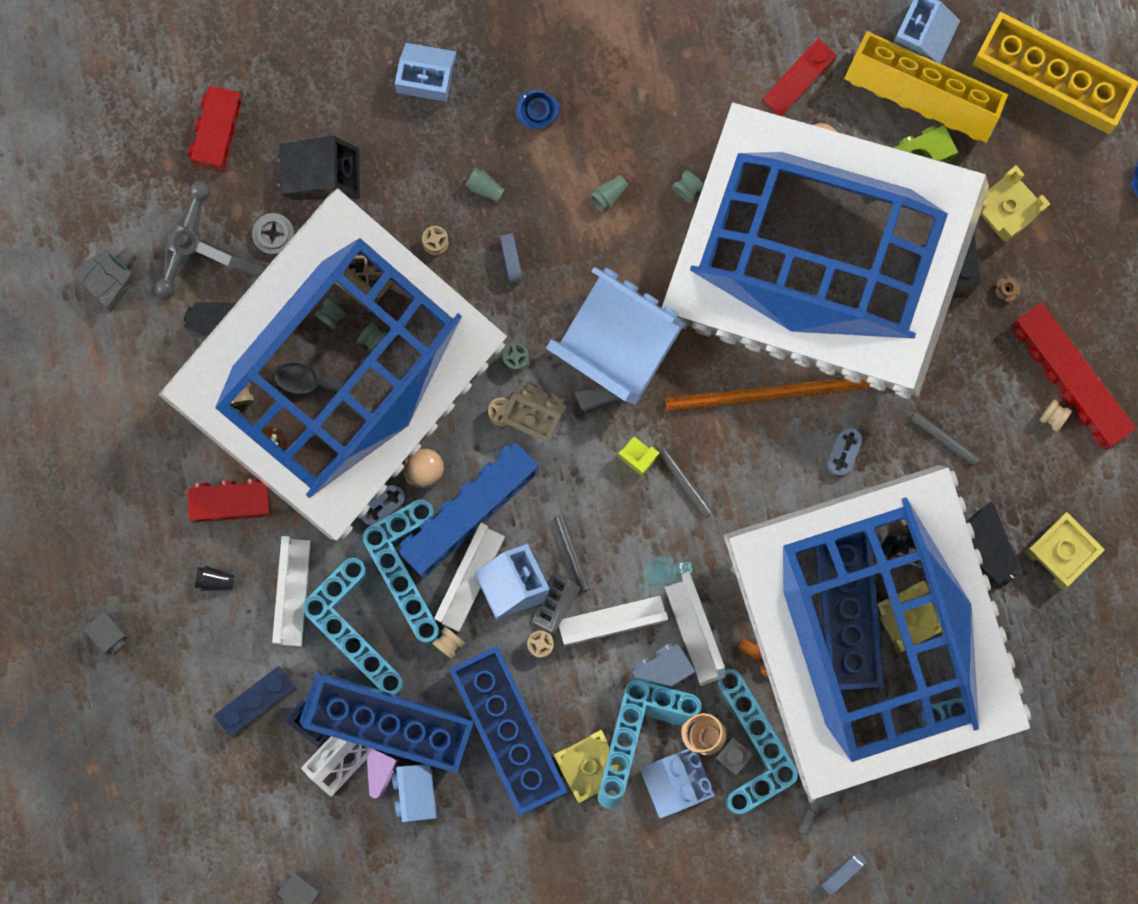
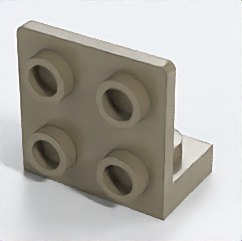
(534, 411)

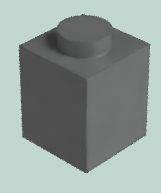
(106, 634)
(733, 756)
(297, 889)

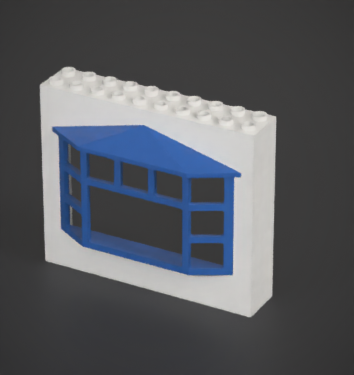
(273, 311)
(809, 325)
(797, 653)

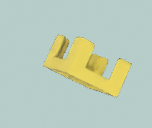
(1011, 205)
(1065, 550)
(921, 621)
(584, 765)

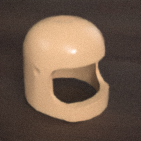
(423, 469)
(706, 736)

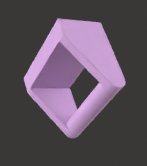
(379, 772)

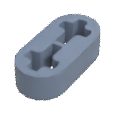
(511, 258)
(850, 455)
(389, 508)
(844, 873)

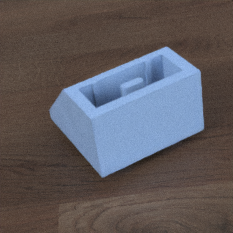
(927, 29)
(425, 72)
(512, 582)
(677, 782)
(415, 793)

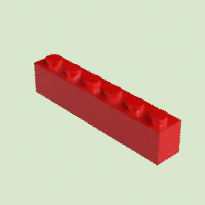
(1072, 376)

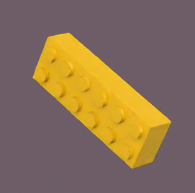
(1055, 73)
(926, 87)

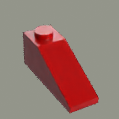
(800, 77)

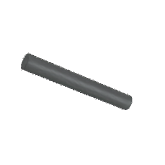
(946, 439)
(685, 482)
(572, 553)

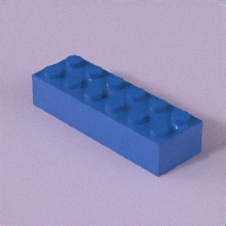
(473, 506)
(851, 616)
(386, 722)
(508, 730)

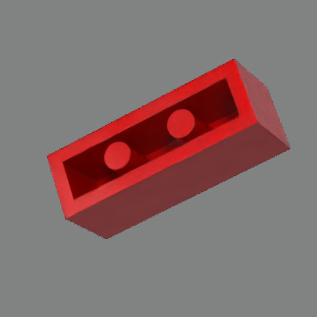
(215, 128)
(228, 501)

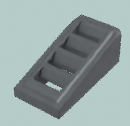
(595, 399)
(566, 599)

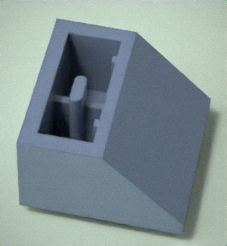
(666, 669)

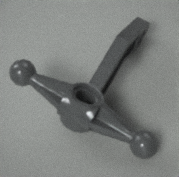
(177, 255)

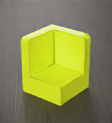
(638, 456)

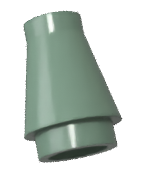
(484, 185)
(607, 193)

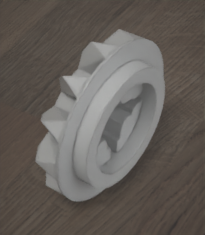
(264, 225)

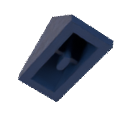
(293, 720)

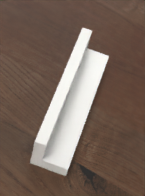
(465, 585)
(291, 592)
(612, 621)
(695, 630)
(330, 759)

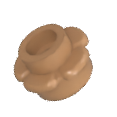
(1002, 294)

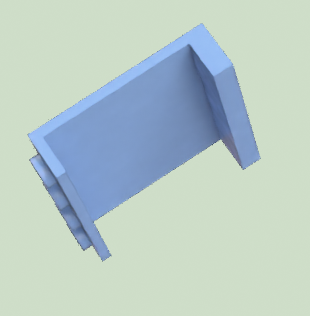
(619, 336)

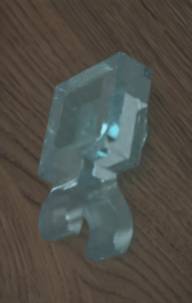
(662, 570)

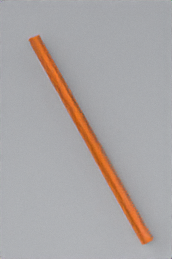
(764, 393)

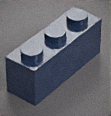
(255, 702)

